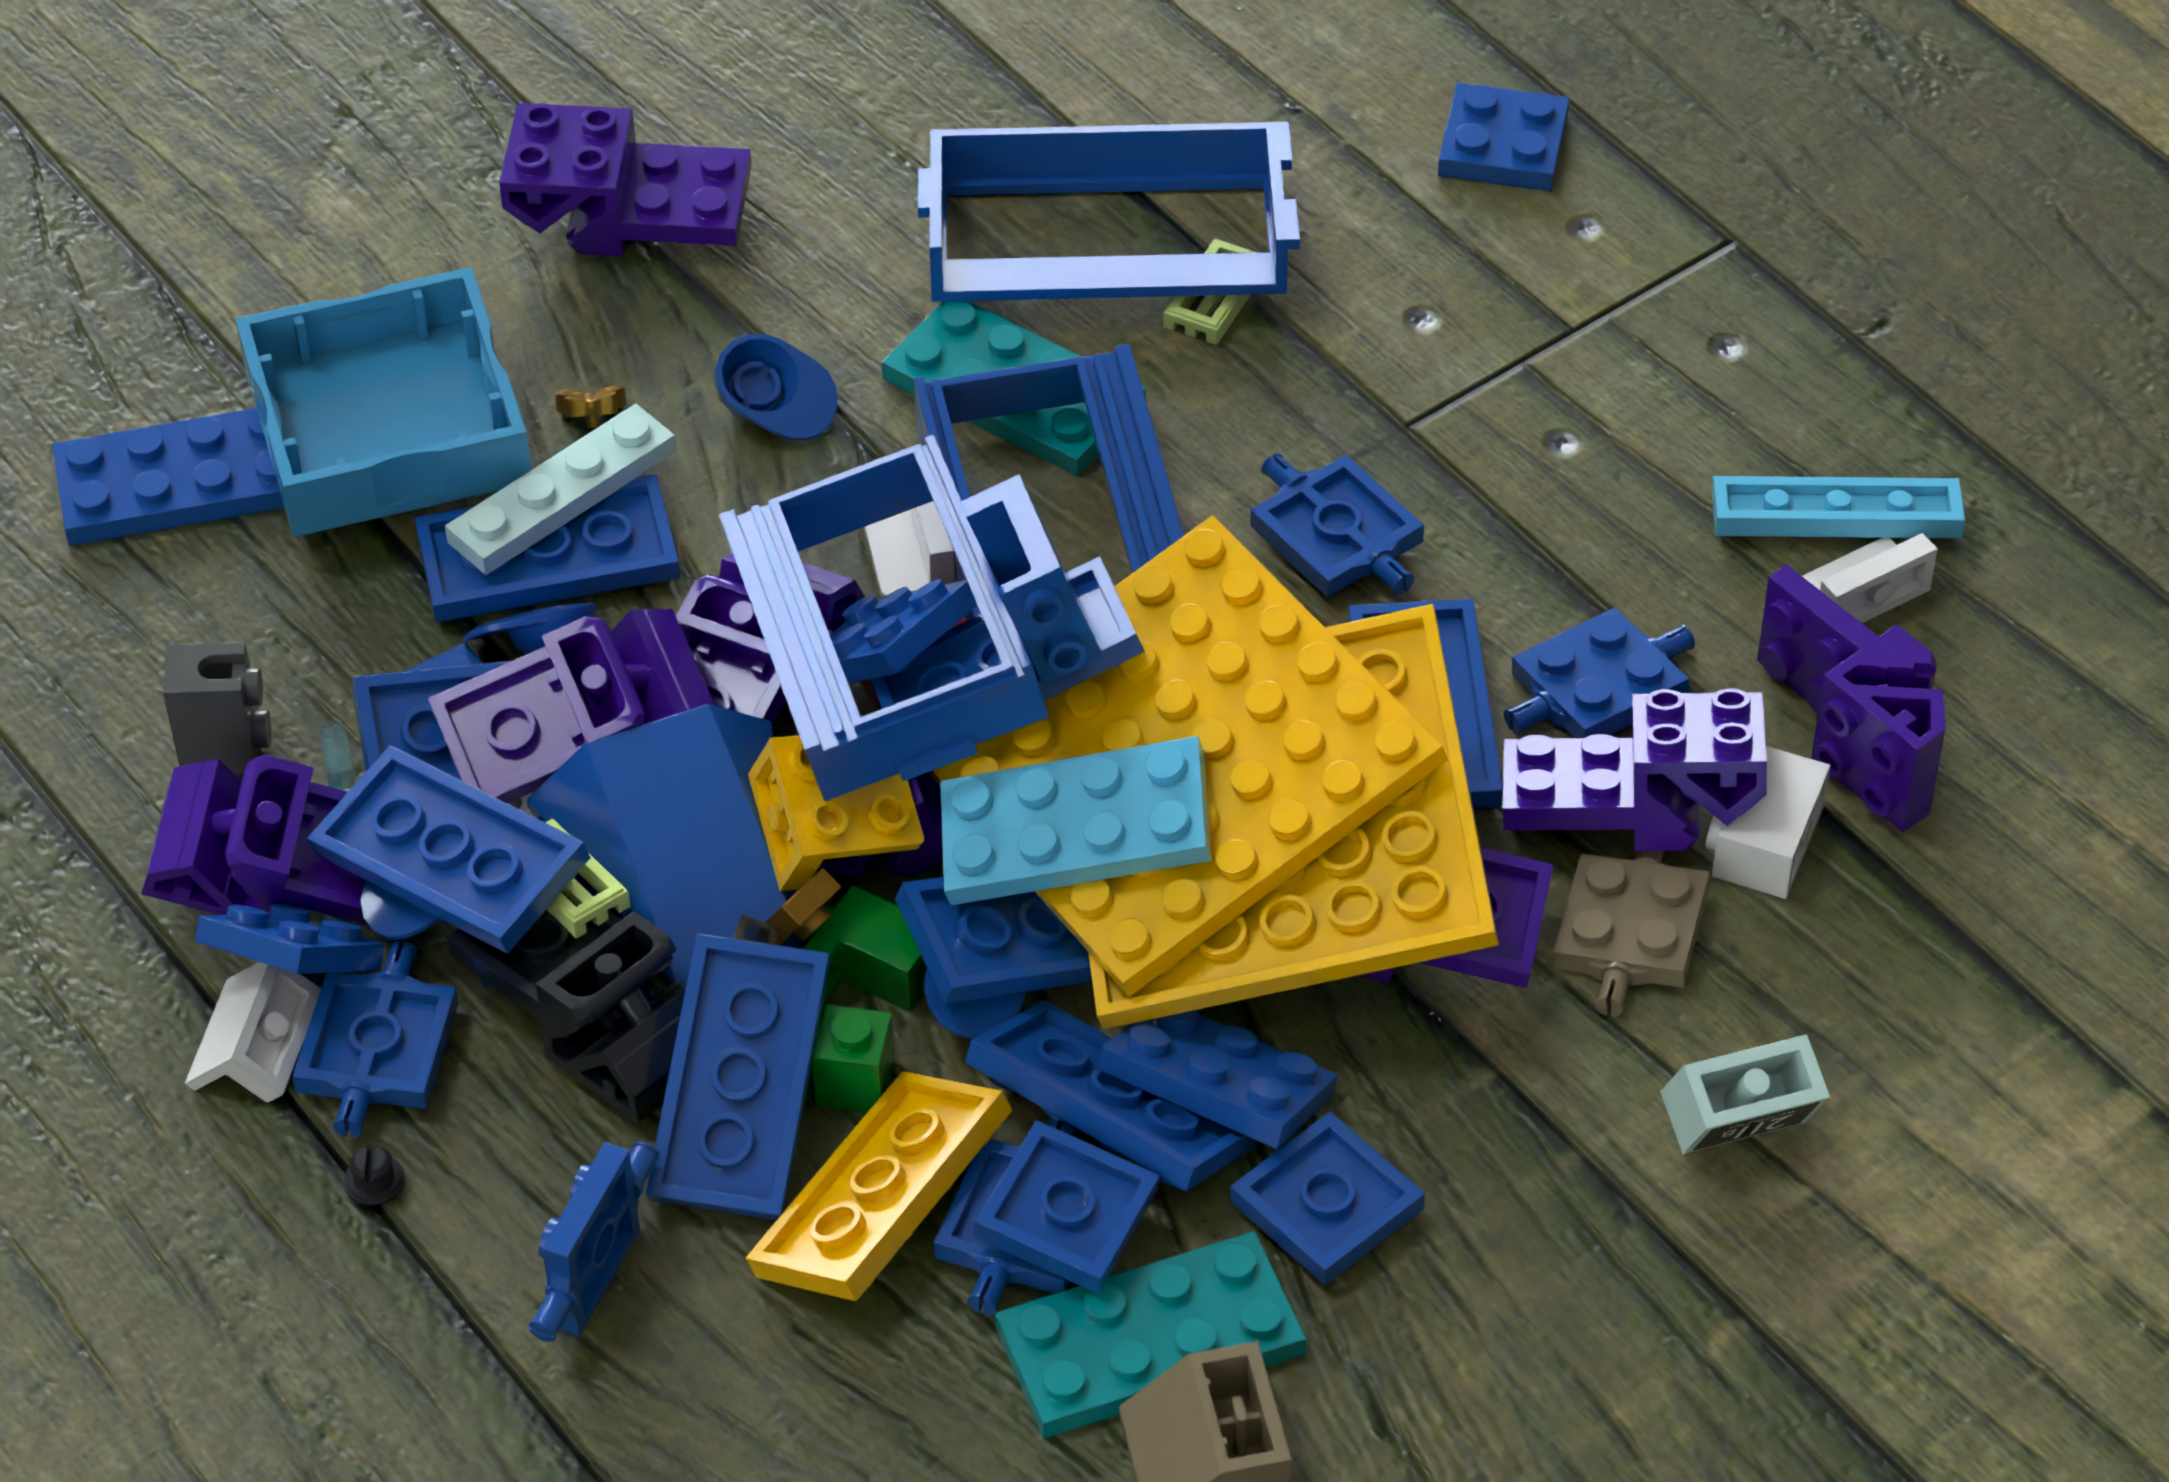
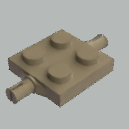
(1631, 923)

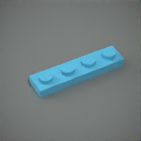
(1837, 507)

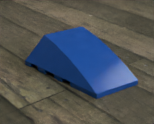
(674, 822)

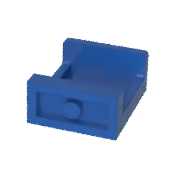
(1032, 580)

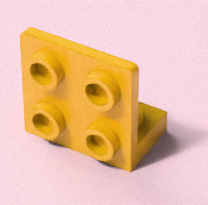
(807, 829)

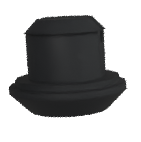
(373, 1176)

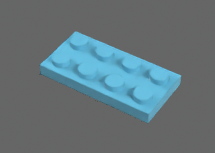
(1075, 820)

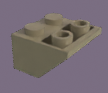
(1208, 1421)

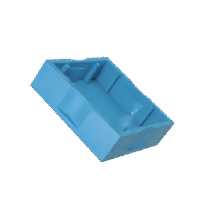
(383, 401)

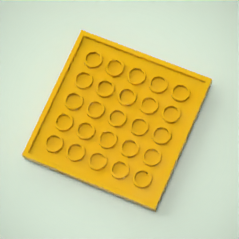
(1289, 734)
(1379, 898)

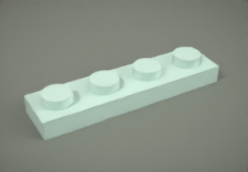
(560, 489)

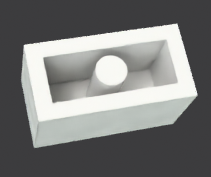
(1771, 838)

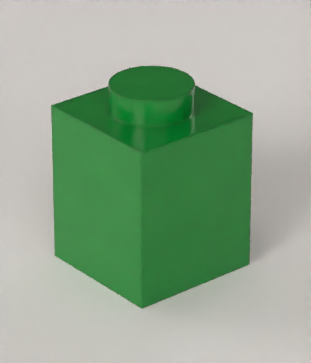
(852, 1057)

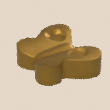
(591, 404)

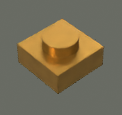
(805, 909)

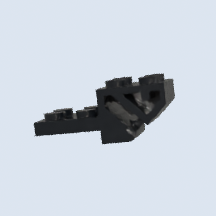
(592, 1001)

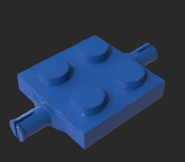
(1336, 525)
(1590, 673)
(376, 1039)
(591, 1237)
(956, 1240)

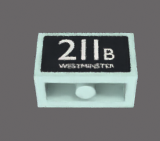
(1744, 1094)

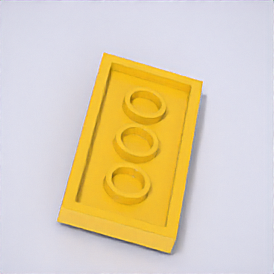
(878, 1185)

